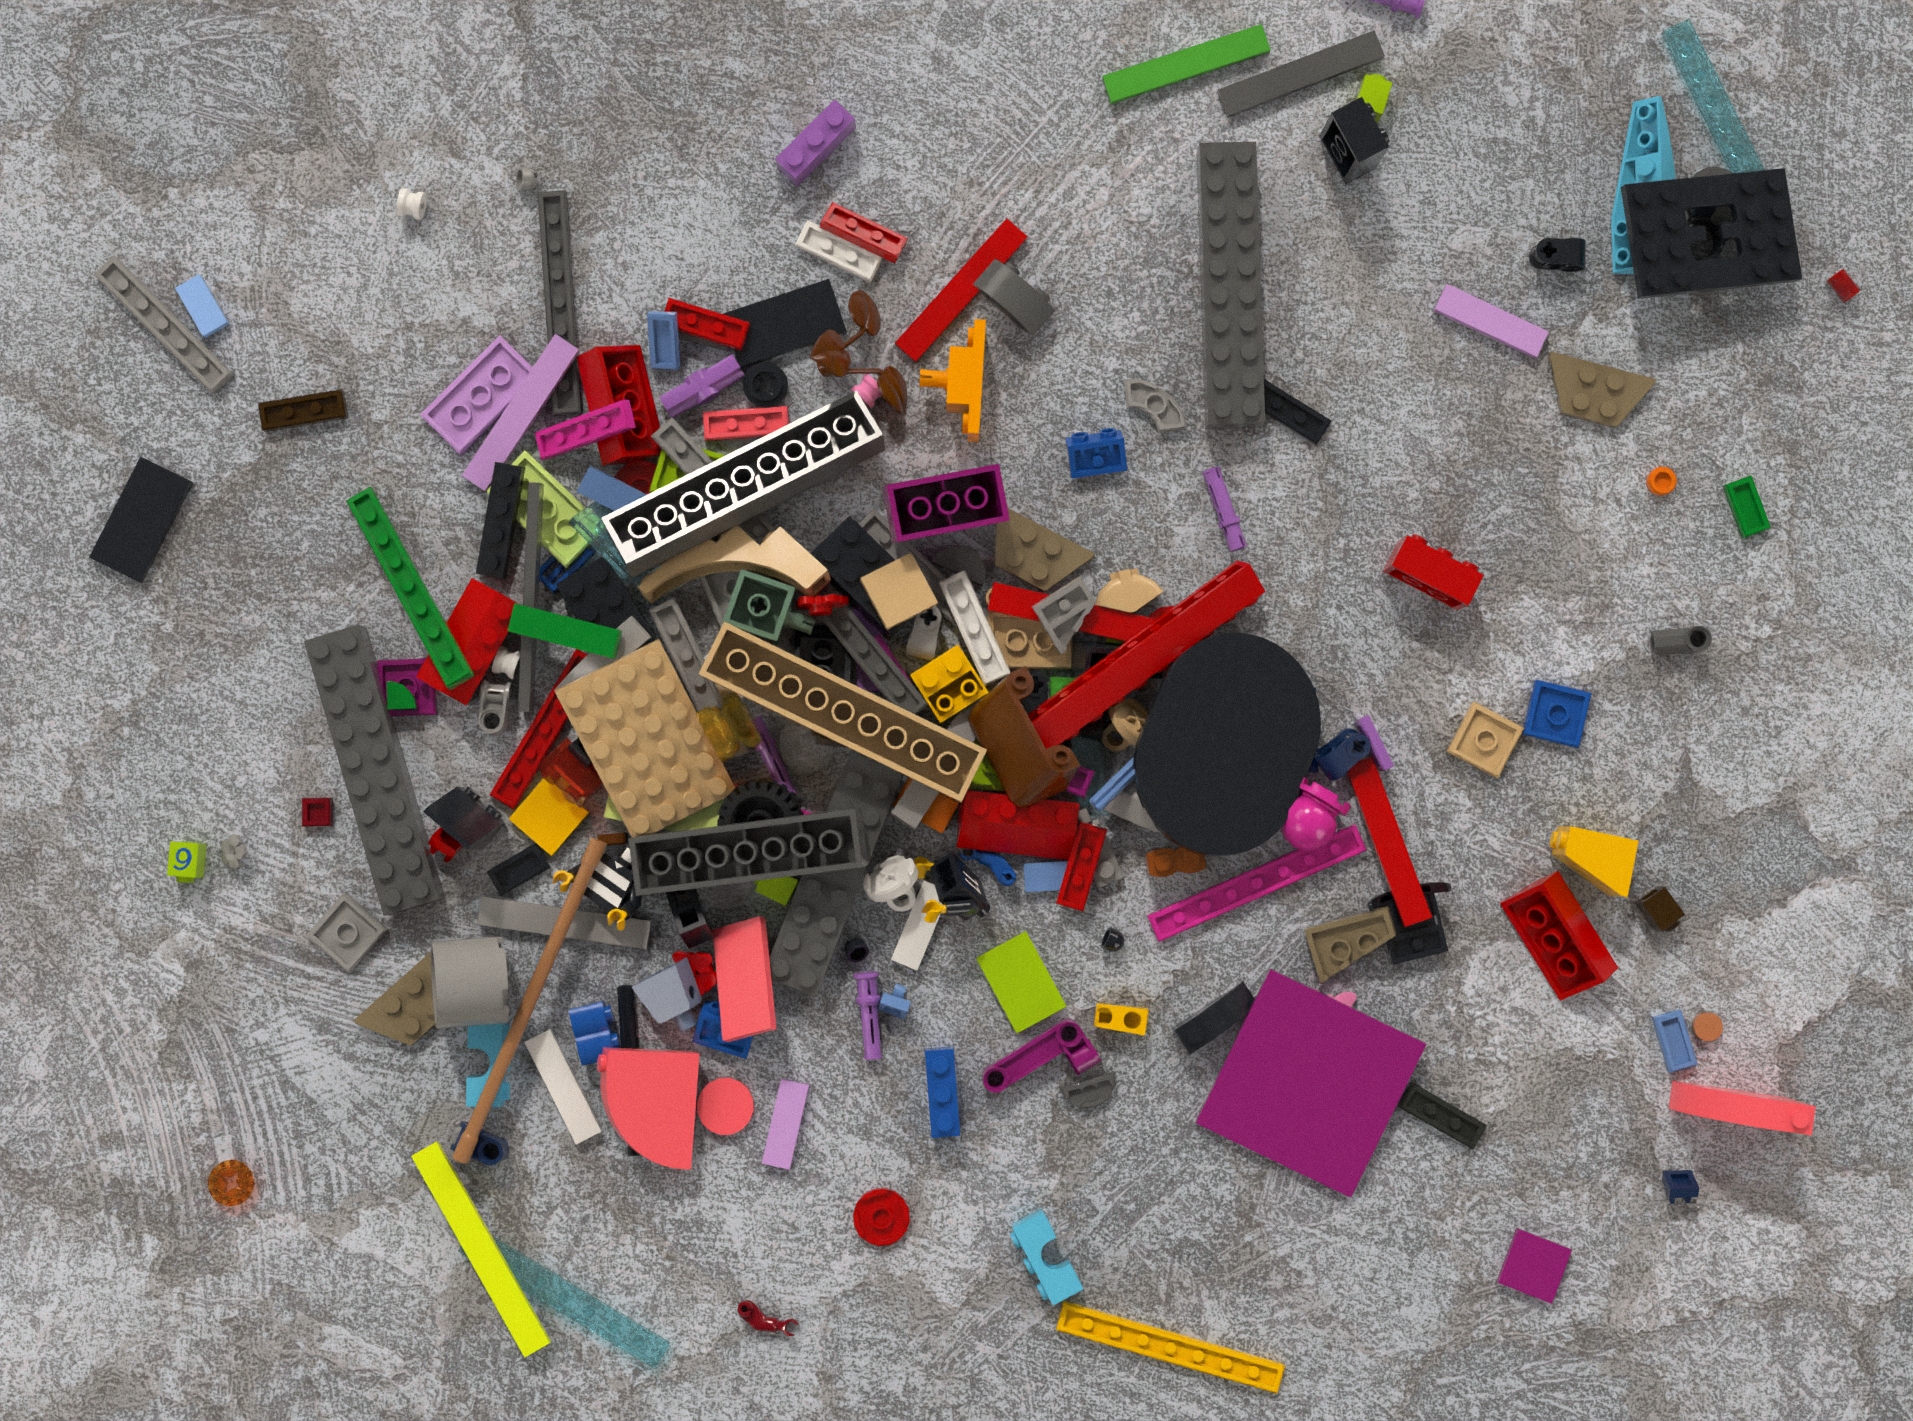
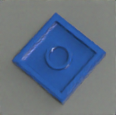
(1556, 713)

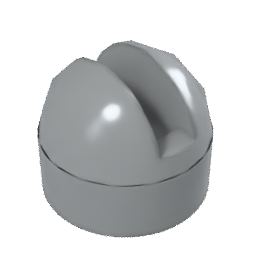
(526, 178)

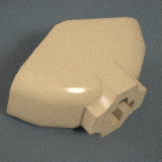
(1128, 591)

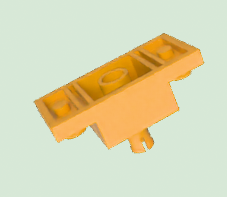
(963, 380)

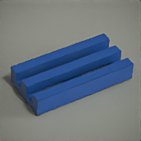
(574, 568)

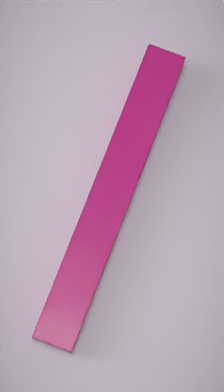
(1254, 884)

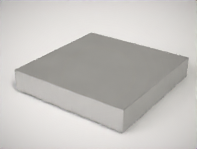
(347, 932)

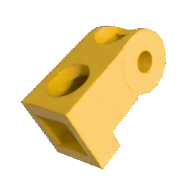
(1121, 1018)

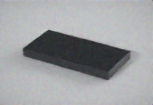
(788, 322)
(141, 519)

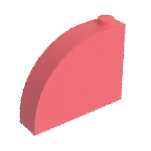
(652, 1101)
(1742, 1107)

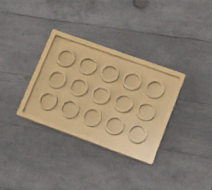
(645, 740)

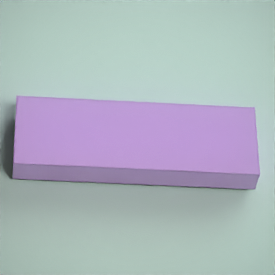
(785, 1123)

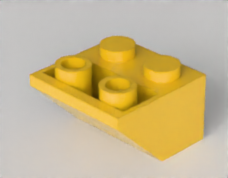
(949, 683)

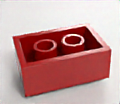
(1433, 572)

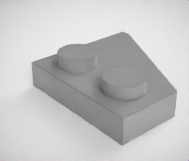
(1064, 612)

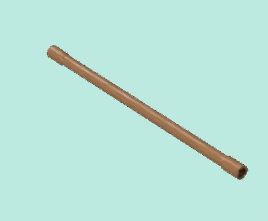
(470, 1136)

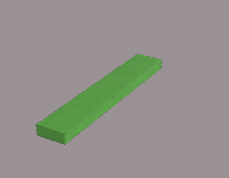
(1186, 64)

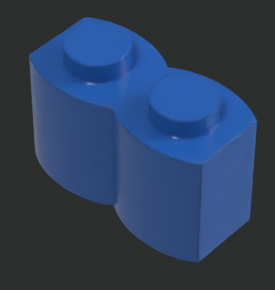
(593, 1030)

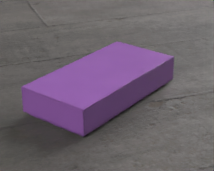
(1377, 748)

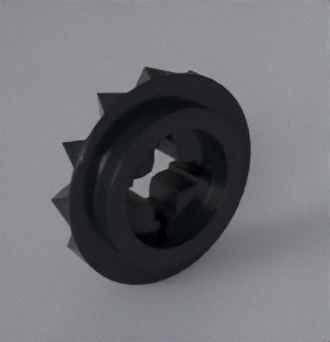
(767, 372)

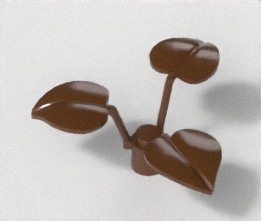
(835, 361)

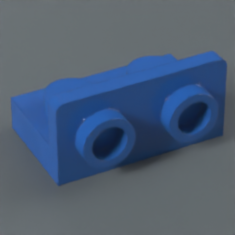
(1096, 453)
(709, 1033)

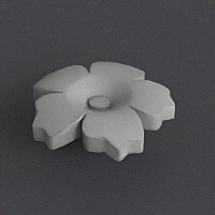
(233, 852)

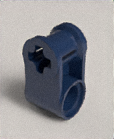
(1340, 753)
(481, 1150)

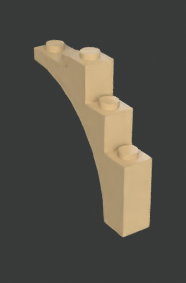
(735, 550)

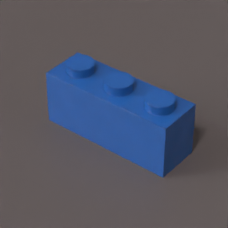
(942, 1092)

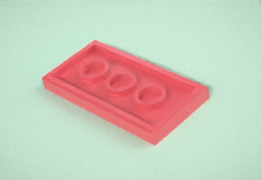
(744, 979)

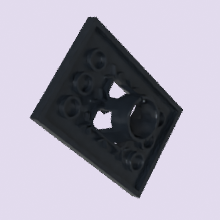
(1663, 239)

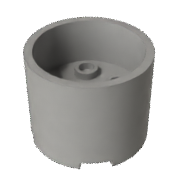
(469, 982)

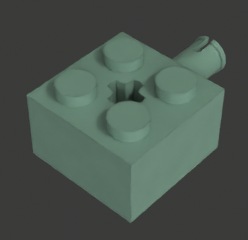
(777, 601)

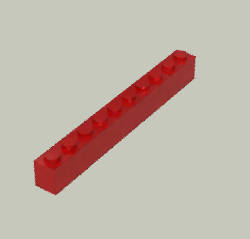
(1146, 654)

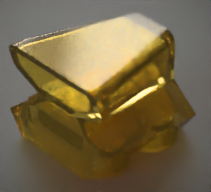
(729, 726)

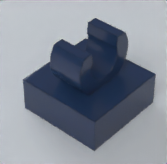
(1680, 1185)

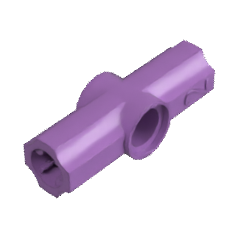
(702, 386)

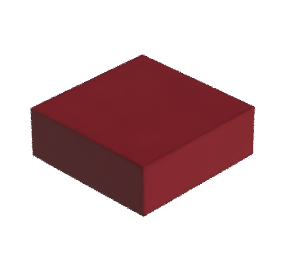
(317, 812)

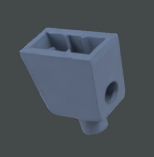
(671, 994)

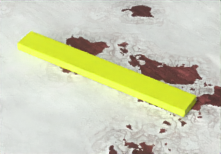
(481, 1249)

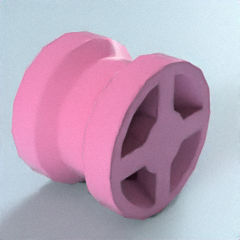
(868, 390)

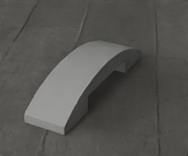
(632, 638)

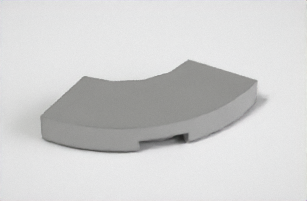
(1156, 403)

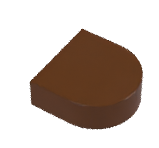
(614, 838)

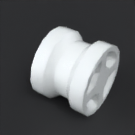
(411, 204)
(506, 662)

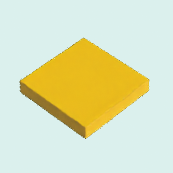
(548, 817)

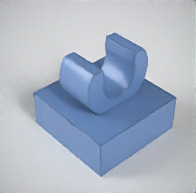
(894, 1003)

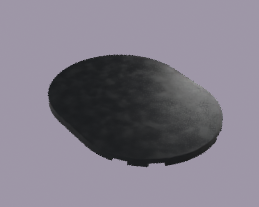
(1227, 744)

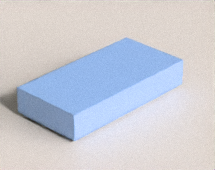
(202, 306)

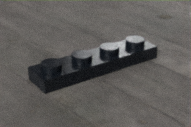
(500, 520)

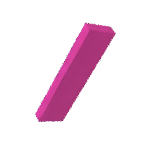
(585, 429)

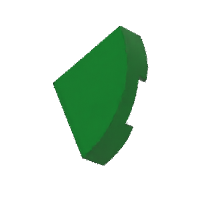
(399, 697)

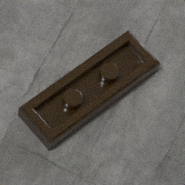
(302, 410)

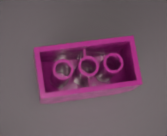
(945, 503)

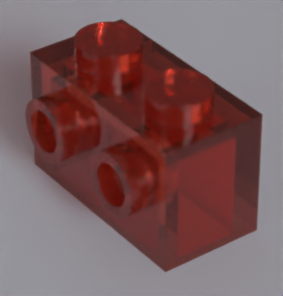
(570, 776)

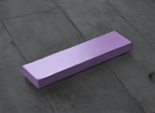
(1491, 321)

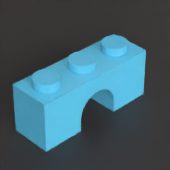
(490, 1040)
(1056, 1280)

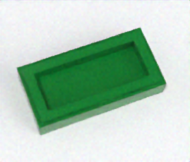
(1746, 506)

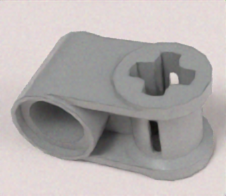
(924, 638)
(495, 704)

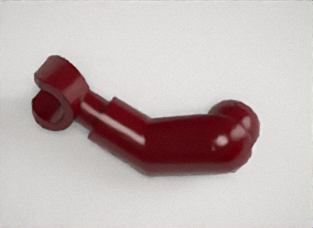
(759, 1321)

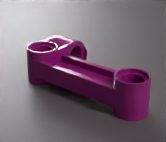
(1041, 1050)

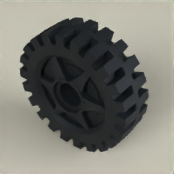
(758, 799)

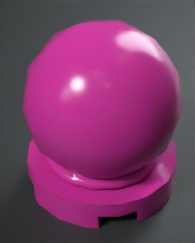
(1313, 817)

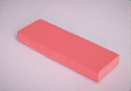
(743, 423)

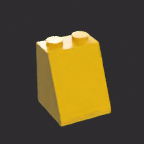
(1597, 857)

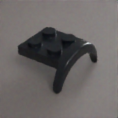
(1420, 938)

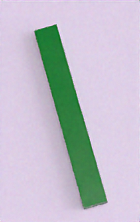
(410, 588)

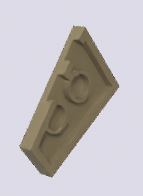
(1345, 940)

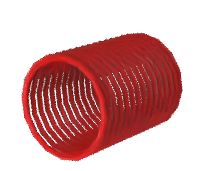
(1850, 285)

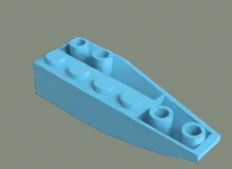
(1645, 159)

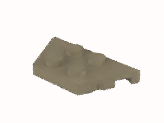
(1595, 390)
(1036, 552)
(405, 1008)

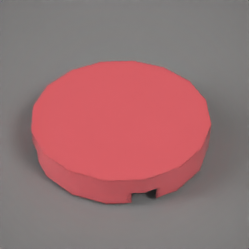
(725, 1106)

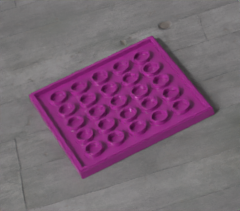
(1310, 1082)

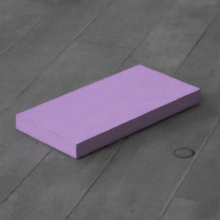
(478, 395)

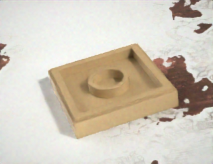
(898, 591)
(1485, 740)

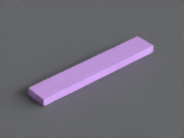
(521, 411)

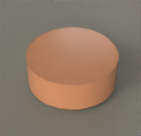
(1707, 1026)

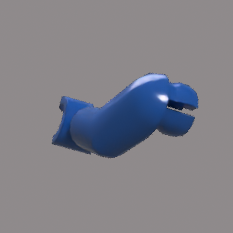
(997, 864)

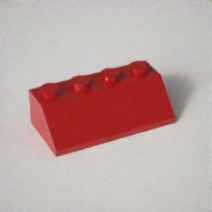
(618, 375)
(479, 627)
(998, 825)
(1559, 936)

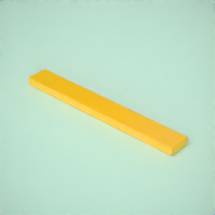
(1170, 1347)

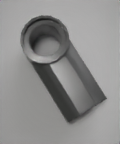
(1678, 640)

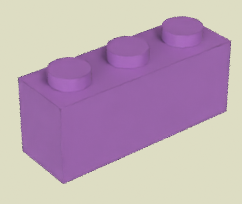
(815, 143)

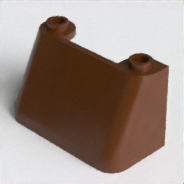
(1014, 747)

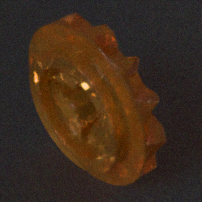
(218, 1185)

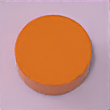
(1661, 481)

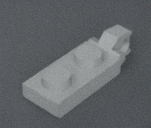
(1107, 867)

